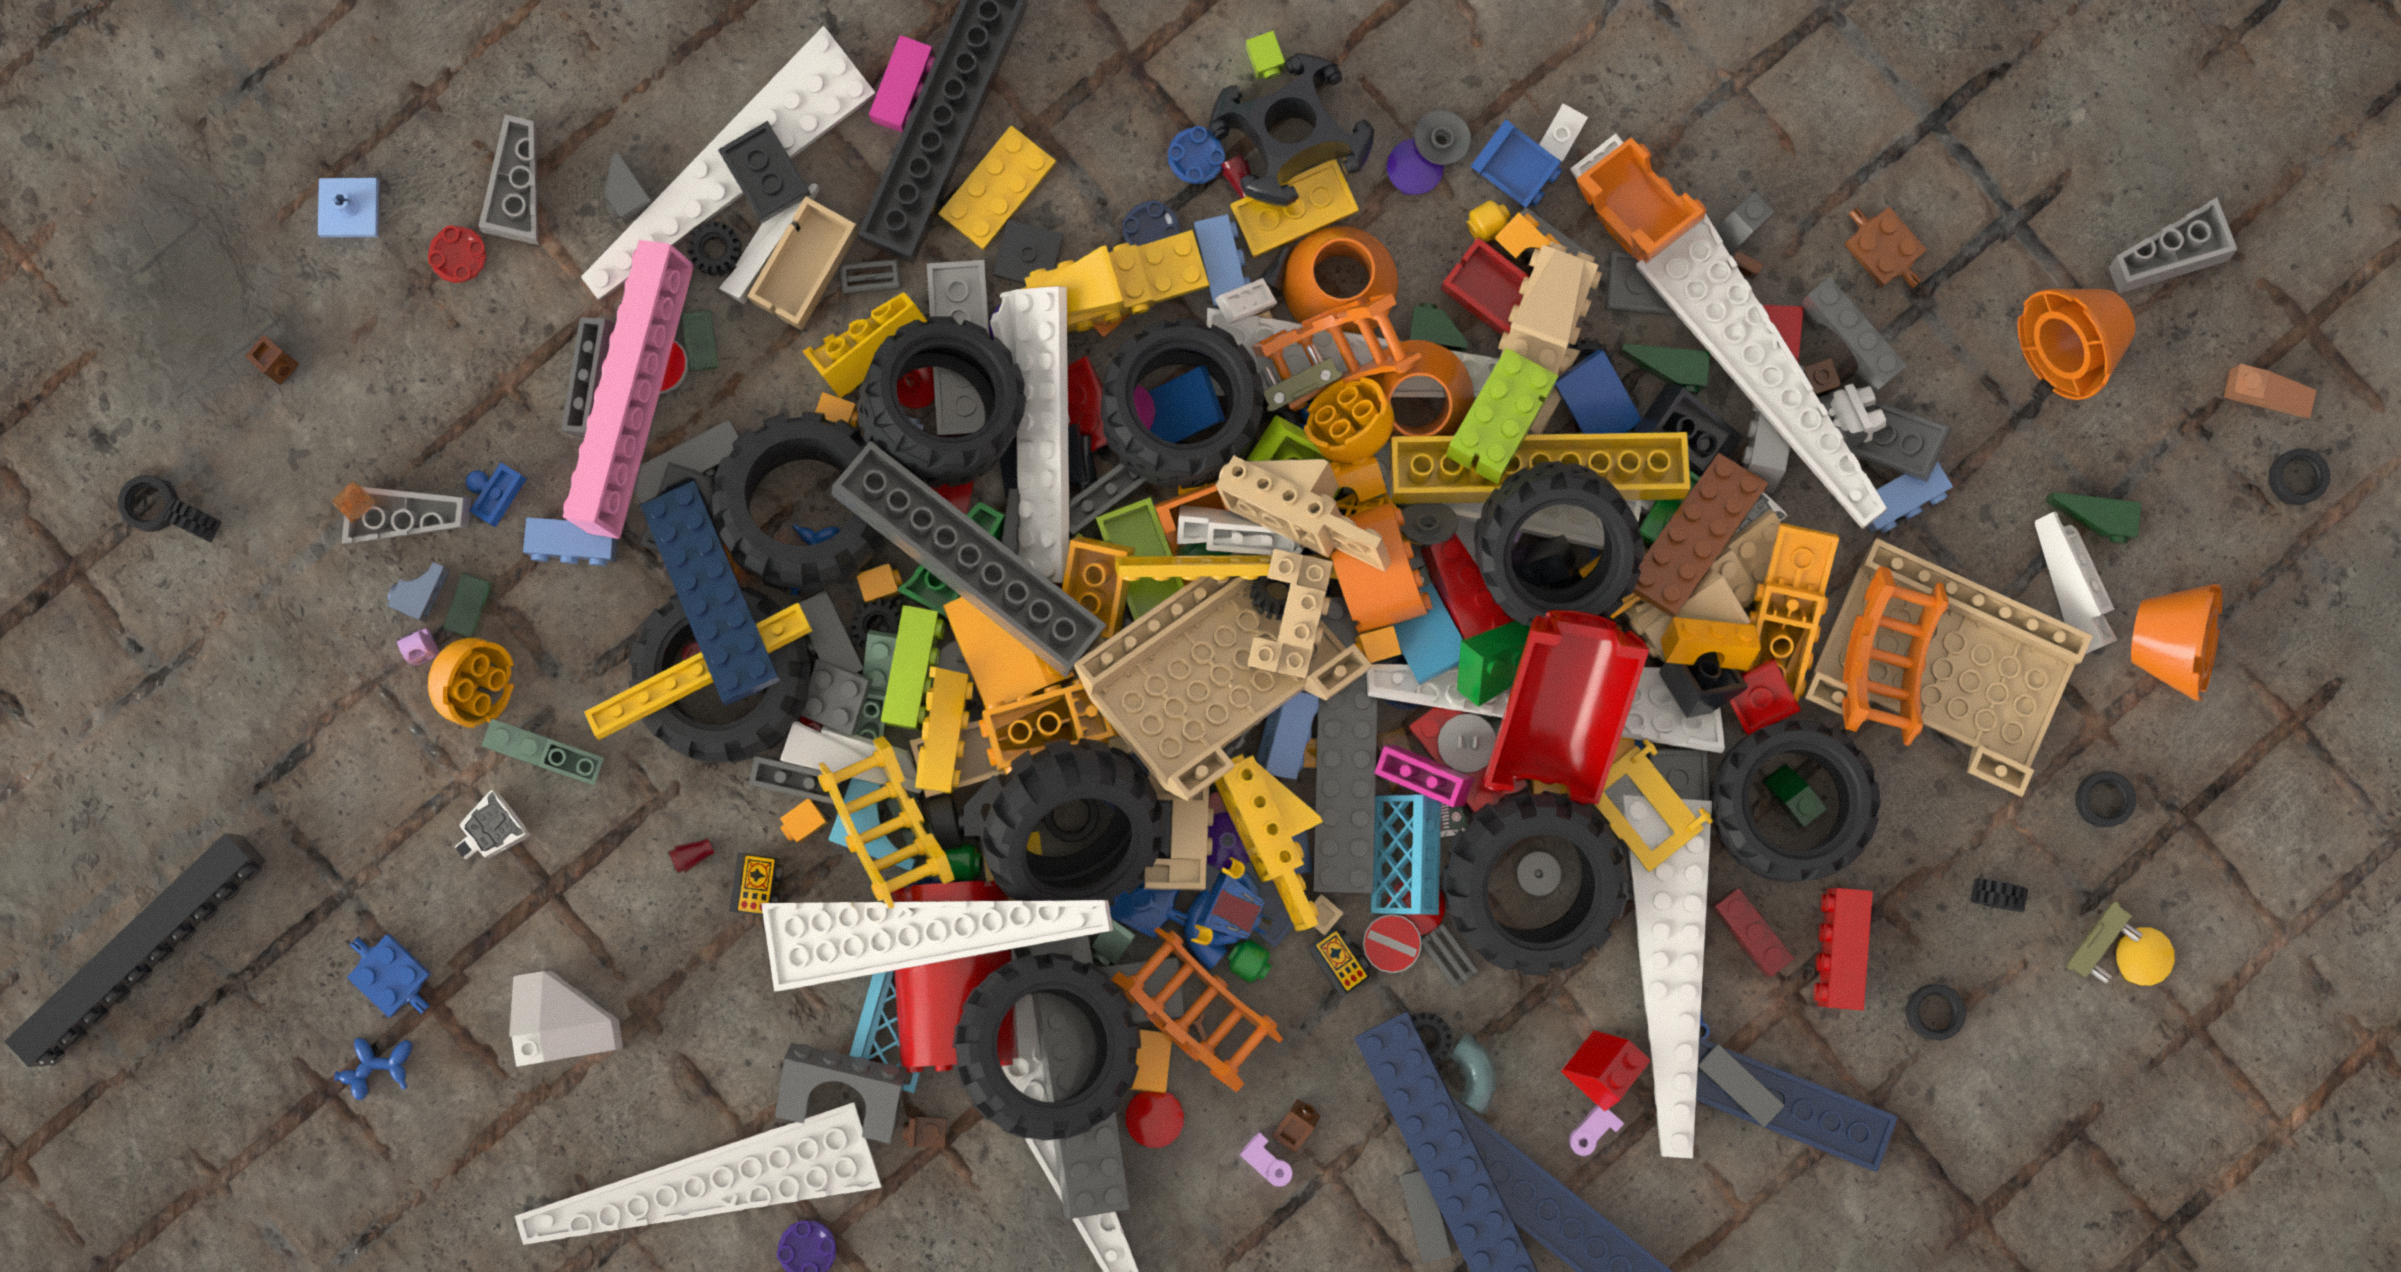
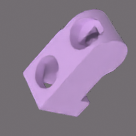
(418, 647)
(1591, 1128)
(1275, 1170)

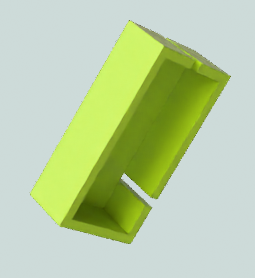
(1502, 415)
(1140, 528)
(910, 667)

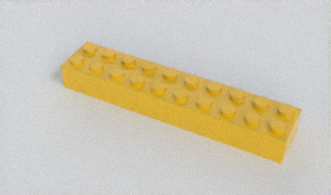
(1635, 464)

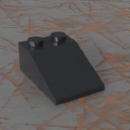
(1680, 411)

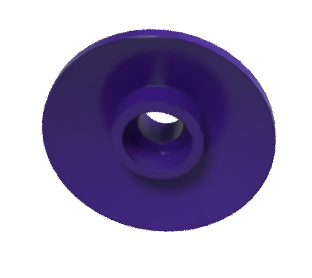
(1220, 855)

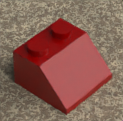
(1605, 1068)

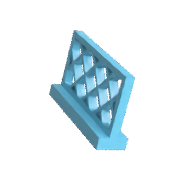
(1423, 855)
(870, 1020)

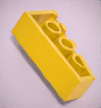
(846, 358)
(943, 731)

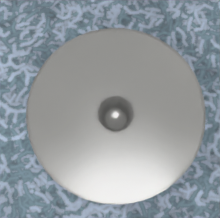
(1538, 873)

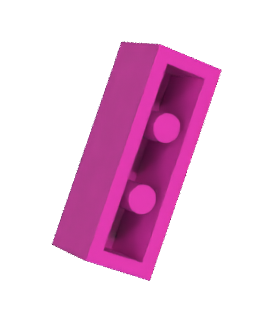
(902, 83)
(1424, 775)

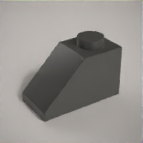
(624, 192)
(1744, 222)

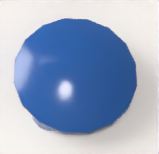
(1195, 155)

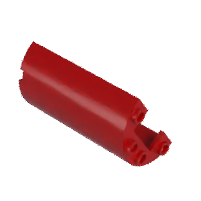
(1568, 704)
(933, 994)

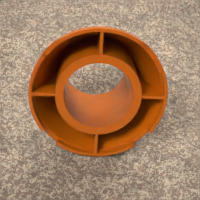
(1301, 290)
(2075, 338)
(1448, 371)
(2179, 637)

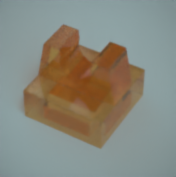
(353, 501)

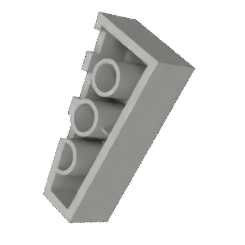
(512, 190)
(2178, 249)
(1766, 450)
(405, 514)

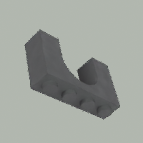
(1874, 356)
(876, 1082)

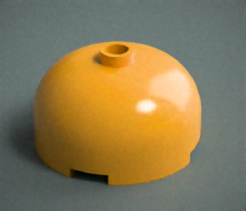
(1349, 421)
(458, 674)

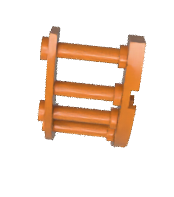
(1332, 321)
(1861, 650)
(1178, 1029)

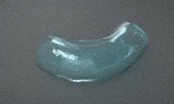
(1479, 1072)

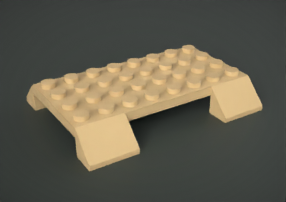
(1988, 668)
(1183, 683)

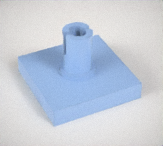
(348, 207)

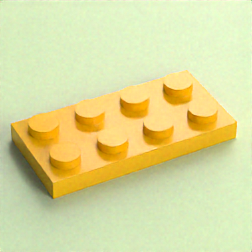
(997, 188)
(1321, 202)

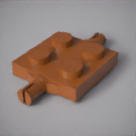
(1885, 247)

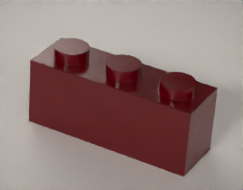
(1752, 932)

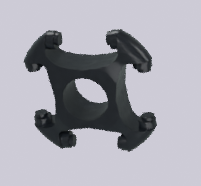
(1292, 101)

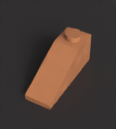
(2269, 391)

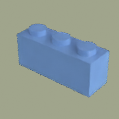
(1220, 256)
(1906, 496)
(566, 541)
(1286, 736)

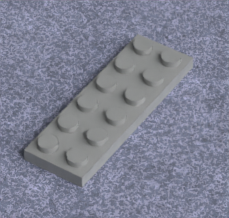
(961, 293)

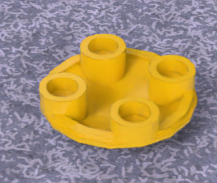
(2146, 960)

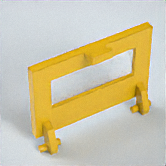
(1646, 809)

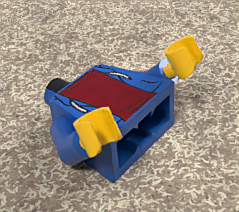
(1232, 908)

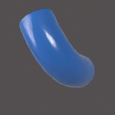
(1208, 954)

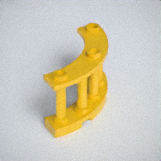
(910, 817)

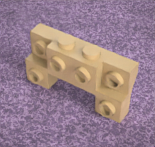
(1301, 616)
(1187, 843)

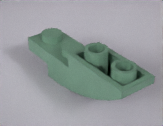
(877, 666)
(542, 751)

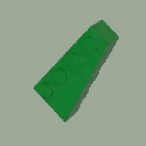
(931, 591)
(1490, 661)

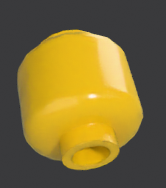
(1488, 220)

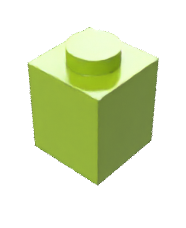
(1265, 56)

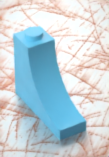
(865, 820)

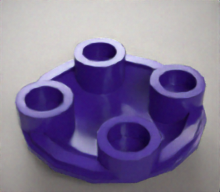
(1411, 171)
(807, 1248)

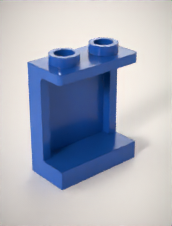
(1517, 165)

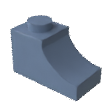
(419, 595)

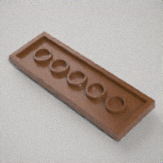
(1697, 534)

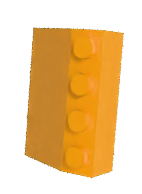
(997, 660)

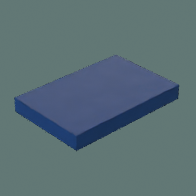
(1597, 397)
(1185, 406)

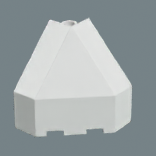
(557, 1021)

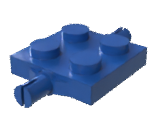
(1147, 909)
(389, 975)

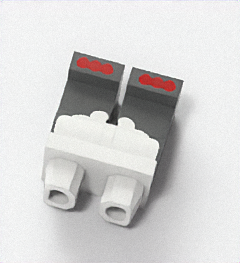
(1849, 415)

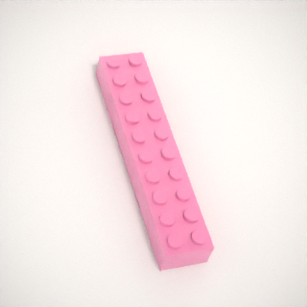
(628, 389)

